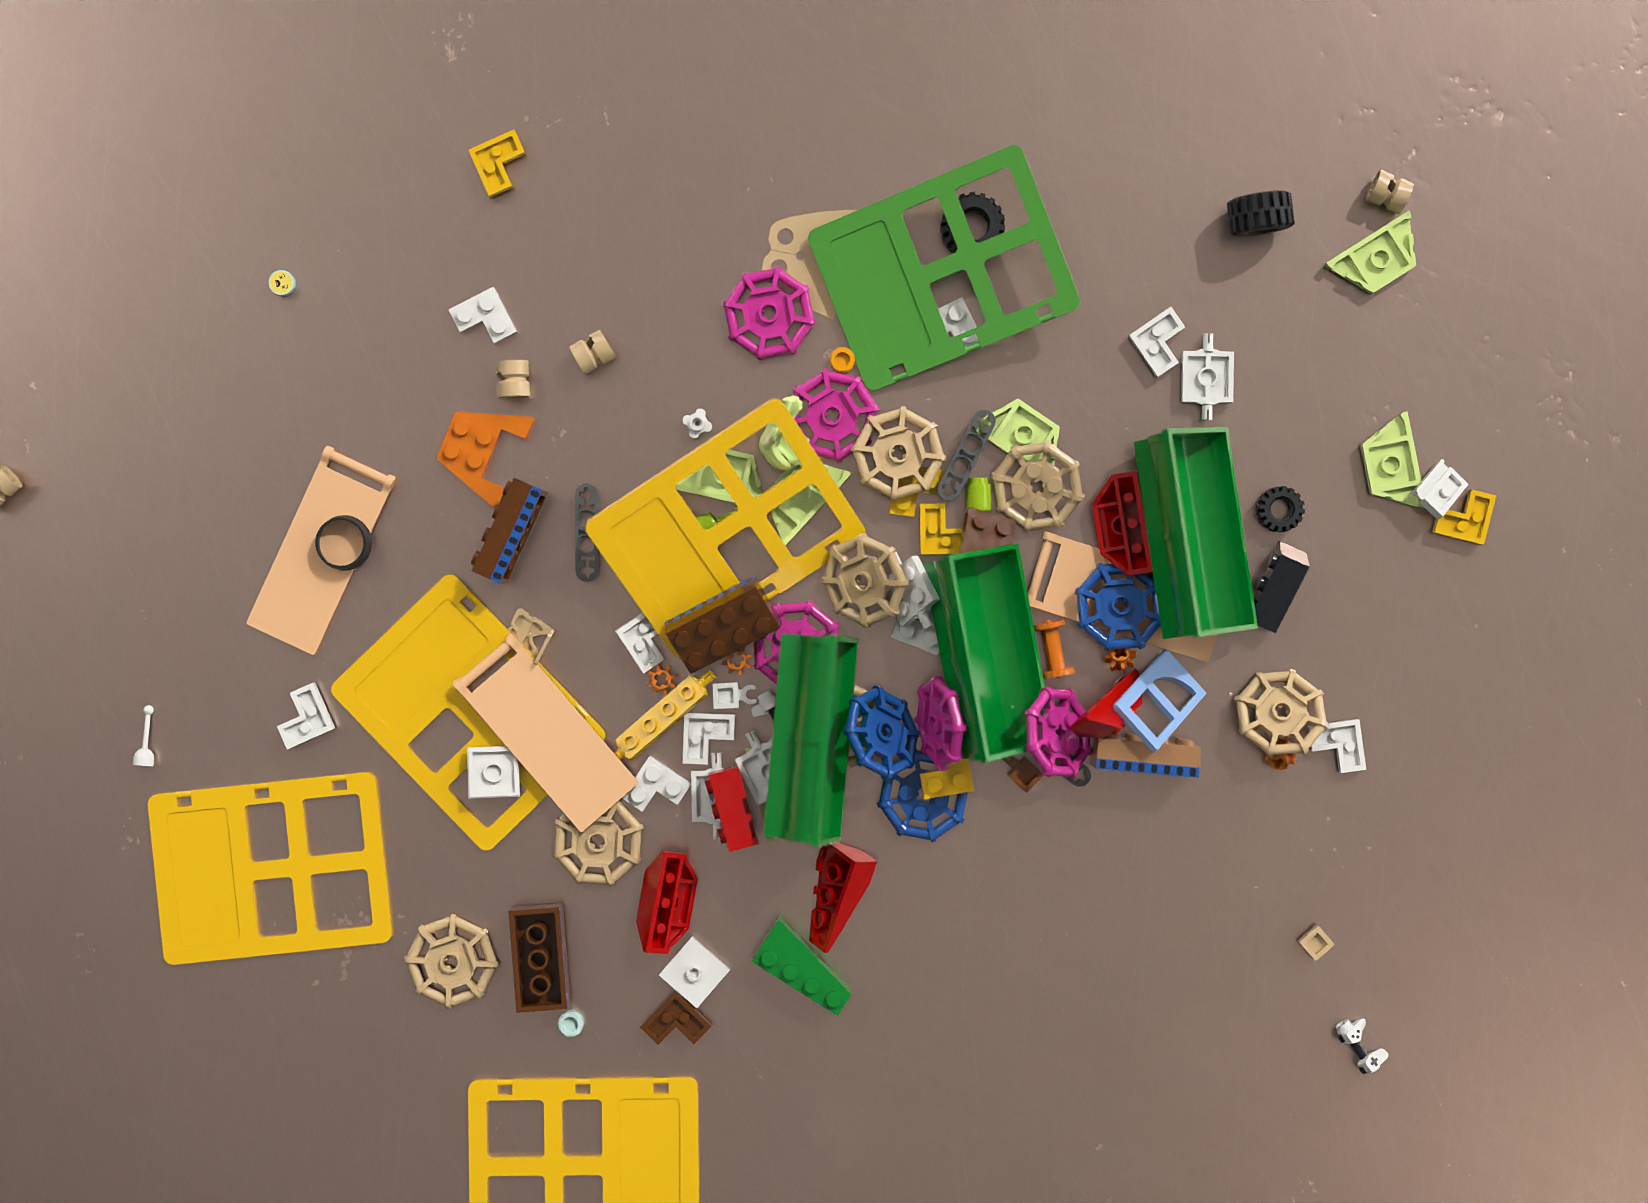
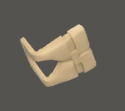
(526, 627)

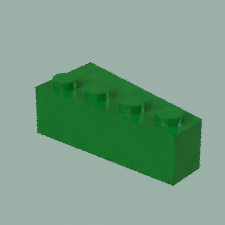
(800, 967)

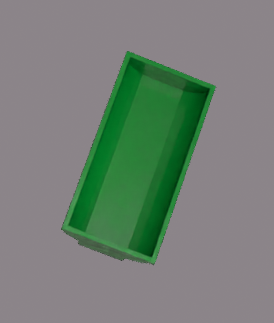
(1195, 532)
(987, 647)
(809, 740)

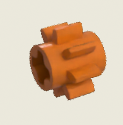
(1123, 662)
(743, 663)
(669, 677)
(1281, 761)

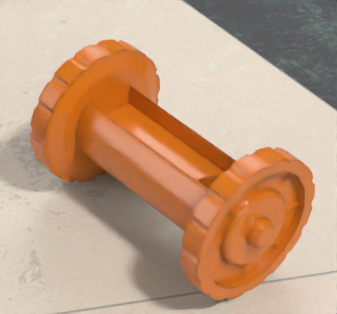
(1053, 649)

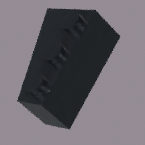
(1279, 585)

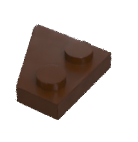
(985, 531)

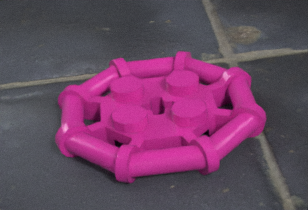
(780, 321)
(837, 401)
(798, 627)
(940, 723)
(1042, 733)

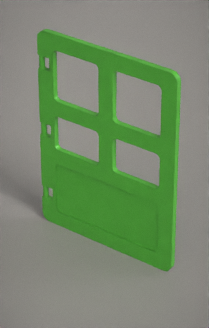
(886, 291)

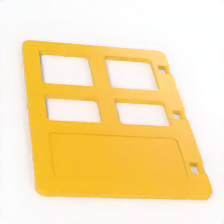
(674, 561)
(410, 681)
(209, 874)
(646, 1138)

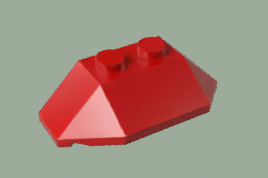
(1122, 524)
(1101, 717)
(666, 902)

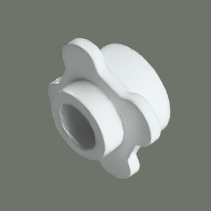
(694, 430)

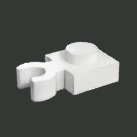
(728, 695)

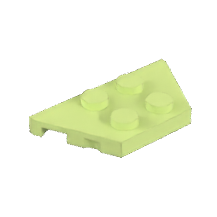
(1378, 257)
(1020, 426)
(1392, 462)
(707, 484)
(801, 507)

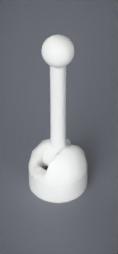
(144, 756)

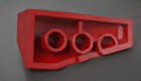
(841, 884)

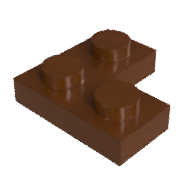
(676, 1013)

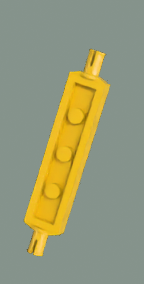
(663, 716)

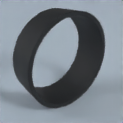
(367, 542)

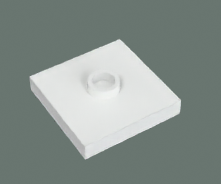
(492, 772)
(694, 972)

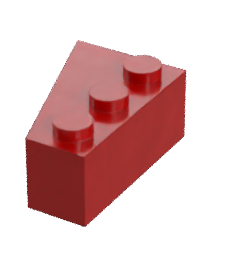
(731, 808)

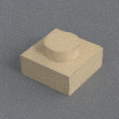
(1316, 942)

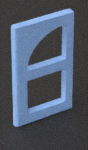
(1162, 668)

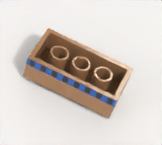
(1132, 755)

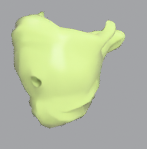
(774, 445)

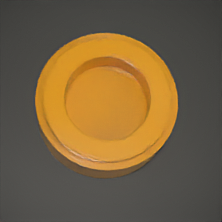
(842, 360)

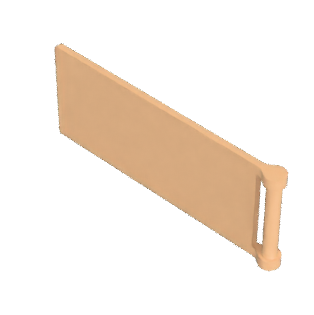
(1072, 568)
(302, 588)
(548, 735)

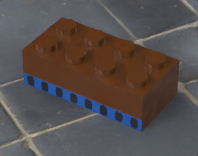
(509, 531)
(722, 624)
(539, 957)

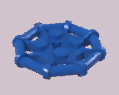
(1110, 616)
(870, 732)
(920, 809)

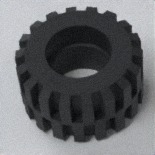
(980, 205)
(1260, 213)

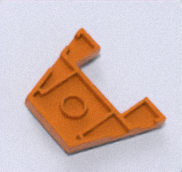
(471, 445)

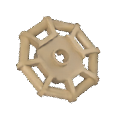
(891, 466)
(1036, 471)
(877, 578)
(1277, 726)
(606, 853)
(458, 948)

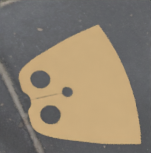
(805, 270)

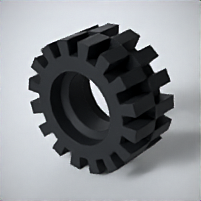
(1295, 505)

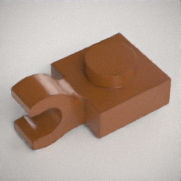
(1023, 772)

